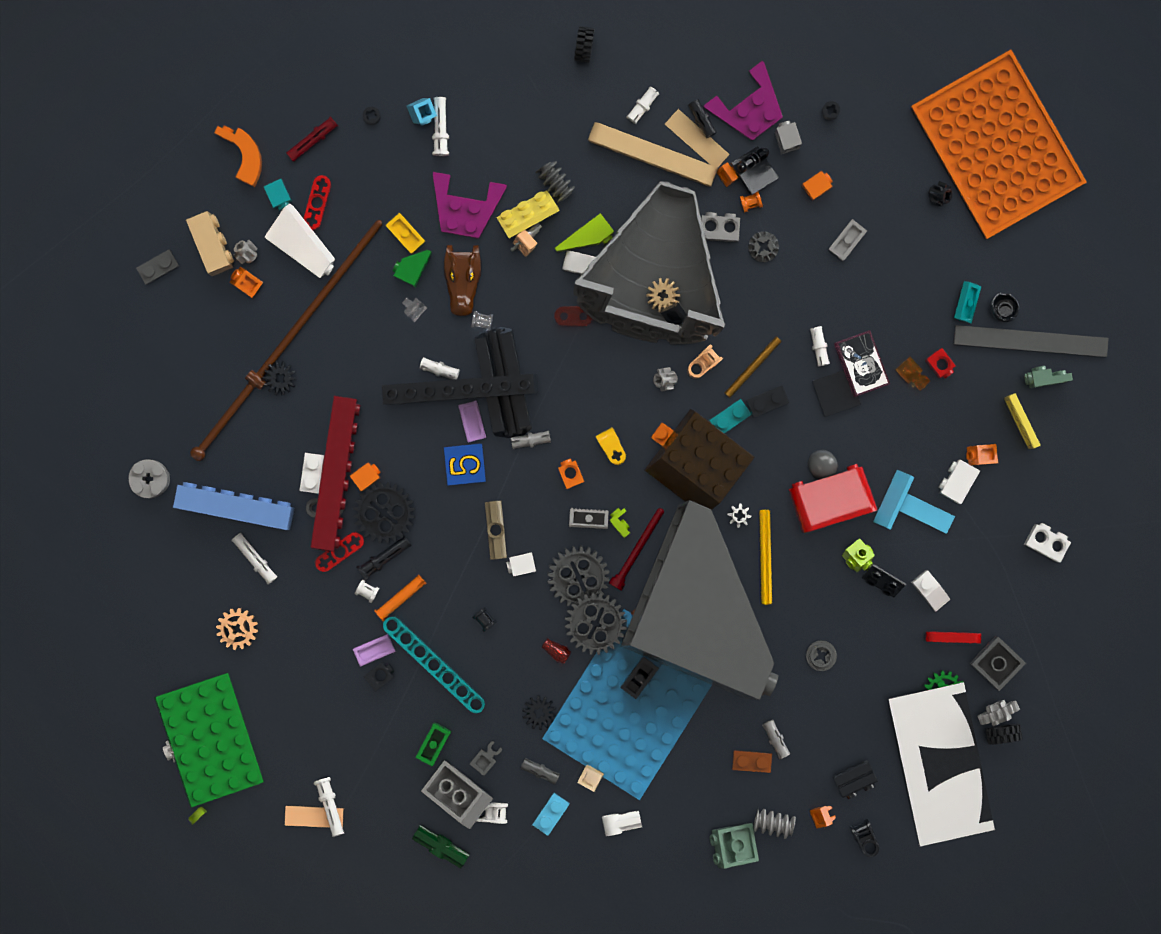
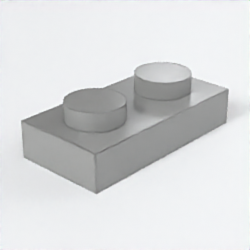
(847, 240)

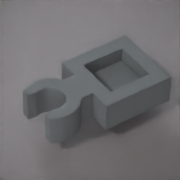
(483, 760)

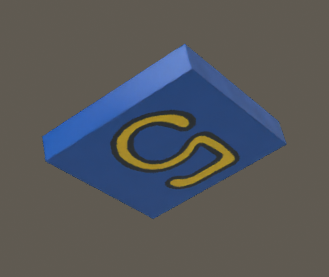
(464, 464)

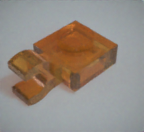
(911, 371)

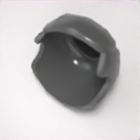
(822, 464)

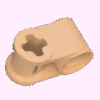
(704, 361)

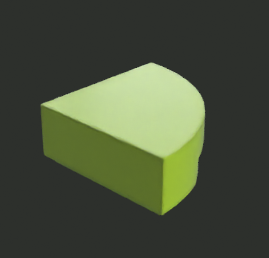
(197, 814)

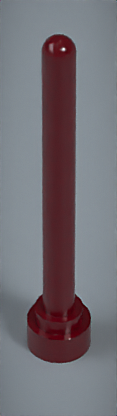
(618, 580)

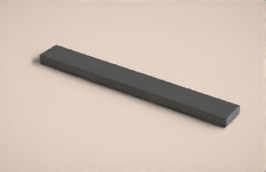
(1030, 341)

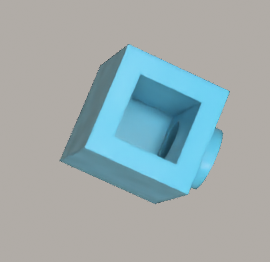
(421, 111)

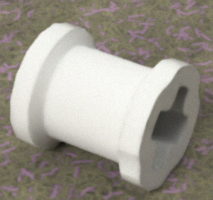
(367, 591)

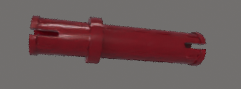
(330, 124)

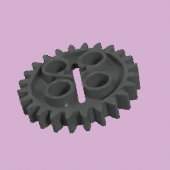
(593, 569)
(579, 616)

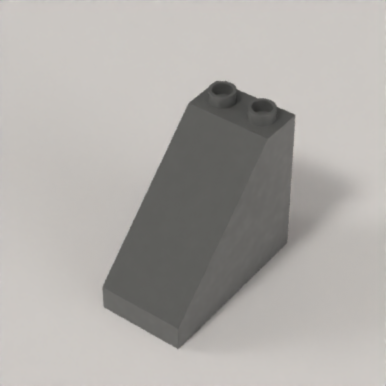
(698, 612)

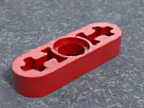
(308, 215)
(348, 539)
(953, 637)

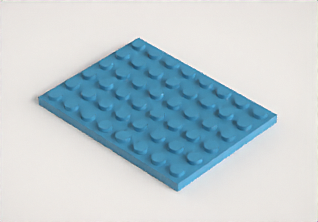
(620, 733)

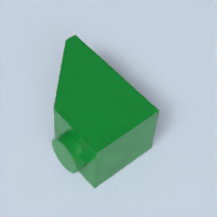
(411, 267)

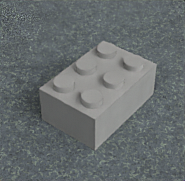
(457, 794)

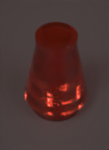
(557, 651)

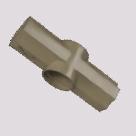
(494, 516)

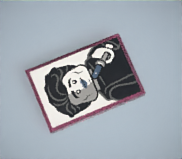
(862, 363)

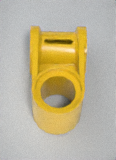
(610, 443)

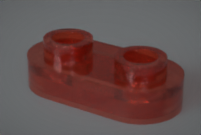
(573, 316)

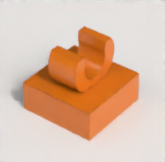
(727, 174)
(821, 816)

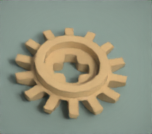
(659, 288)

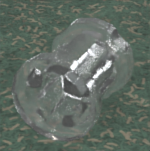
(482, 320)

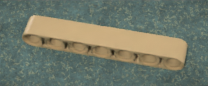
(652, 154)

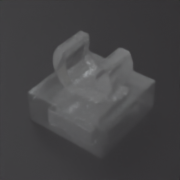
(414, 308)

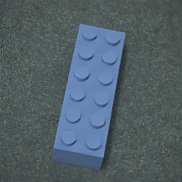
(233, 507)

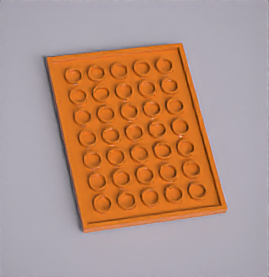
(998, 144)

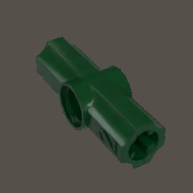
(440, 846)

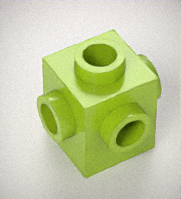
(858, 556)

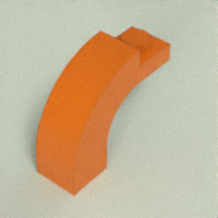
(251, 157)

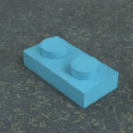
(551, 814)

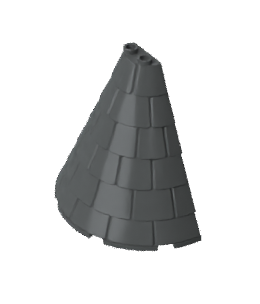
(656, 242)

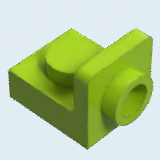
(621, 526)

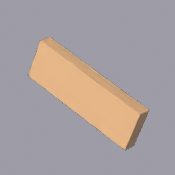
(308, 816)

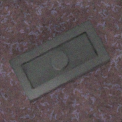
(157, 267)

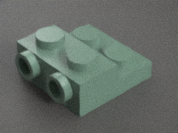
(1043, 377)
(734, 845)

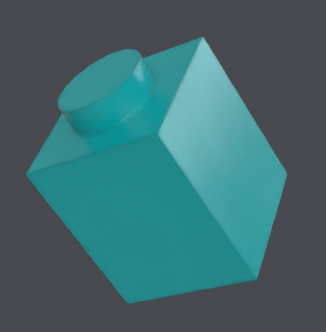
(278, 194)

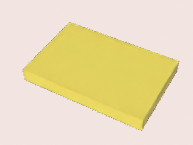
(1022, 421)

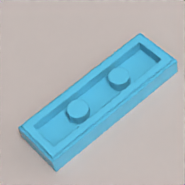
(893, 499)
(927, 513)

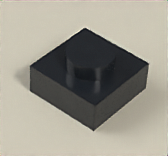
(673, 314)

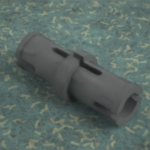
(540, 771)

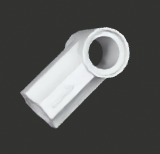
(616, 823)

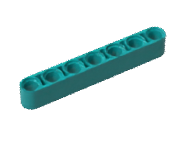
(443, 667)

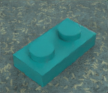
(967, 302)
(731, 416)

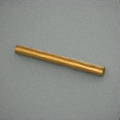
(753, 366)

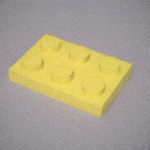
(527, 213)

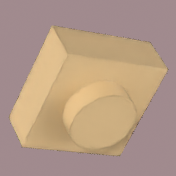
(590, 778)

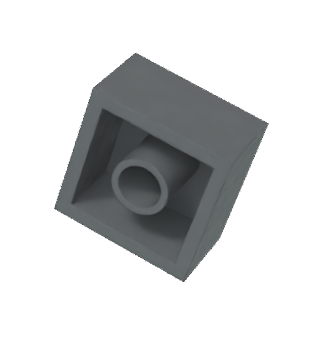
(997, 663)

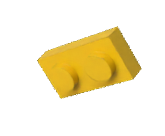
(405, 233)

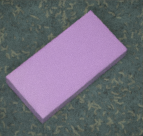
(472, 421)
(374, 650)

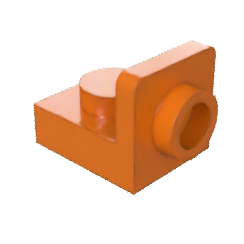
(245, 281)
(982, 454)

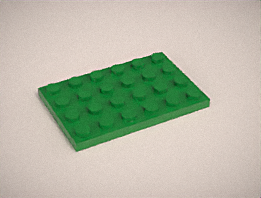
(209, 740)

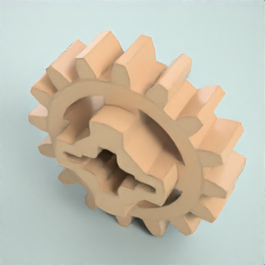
(241, 621)

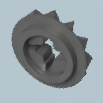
(764, 255)
(822, 646)

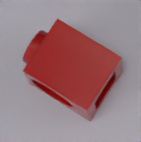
(932, 362)

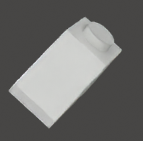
(930, 590)

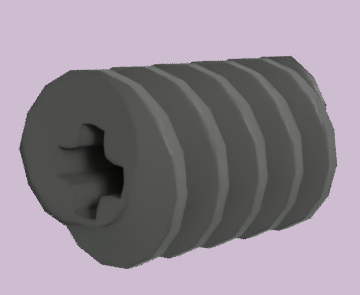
(555, 181)

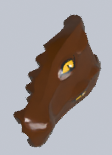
(462, 275)

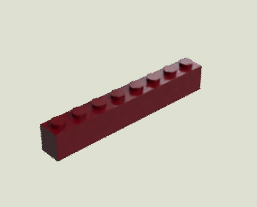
(334, 474)

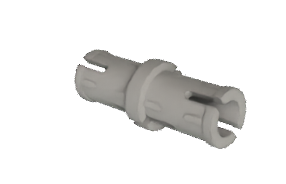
(531, 439)
(776, 739)

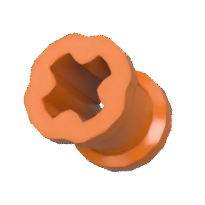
(751, 201)

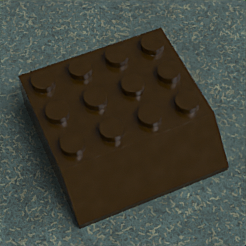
(699, 462)

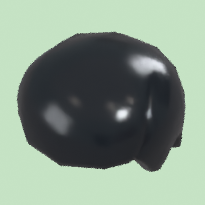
(1004, 307)

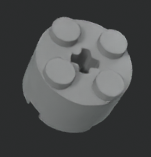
(156, 470)

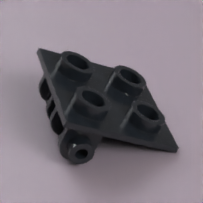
(755, 169)
(883, 580)

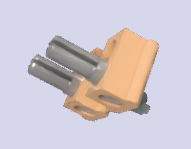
(524, 240)

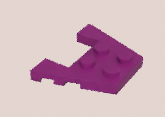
(754, 113)
(464, 215)

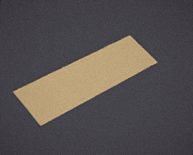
(696, 139)

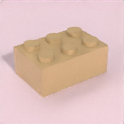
(210, 243)

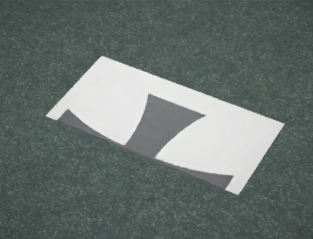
(941, 764)

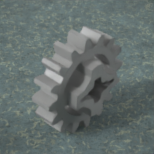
(998, 712)

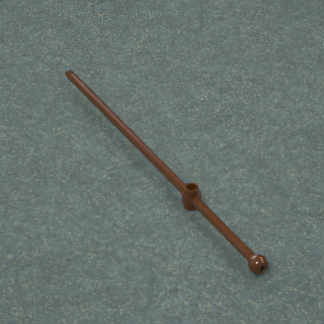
(255, 379)

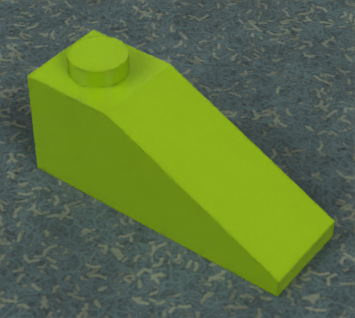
(589, 235)

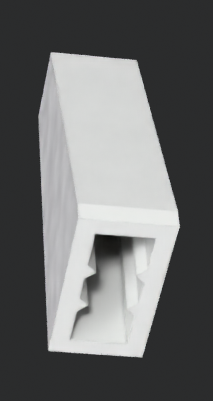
(300, 242)

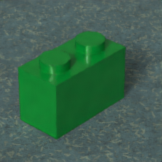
(433, 744)

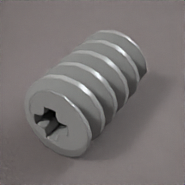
(774, 823)

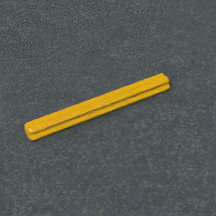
(765, 555)

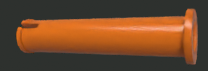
(400, 597)

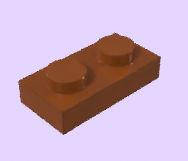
(752, 761)

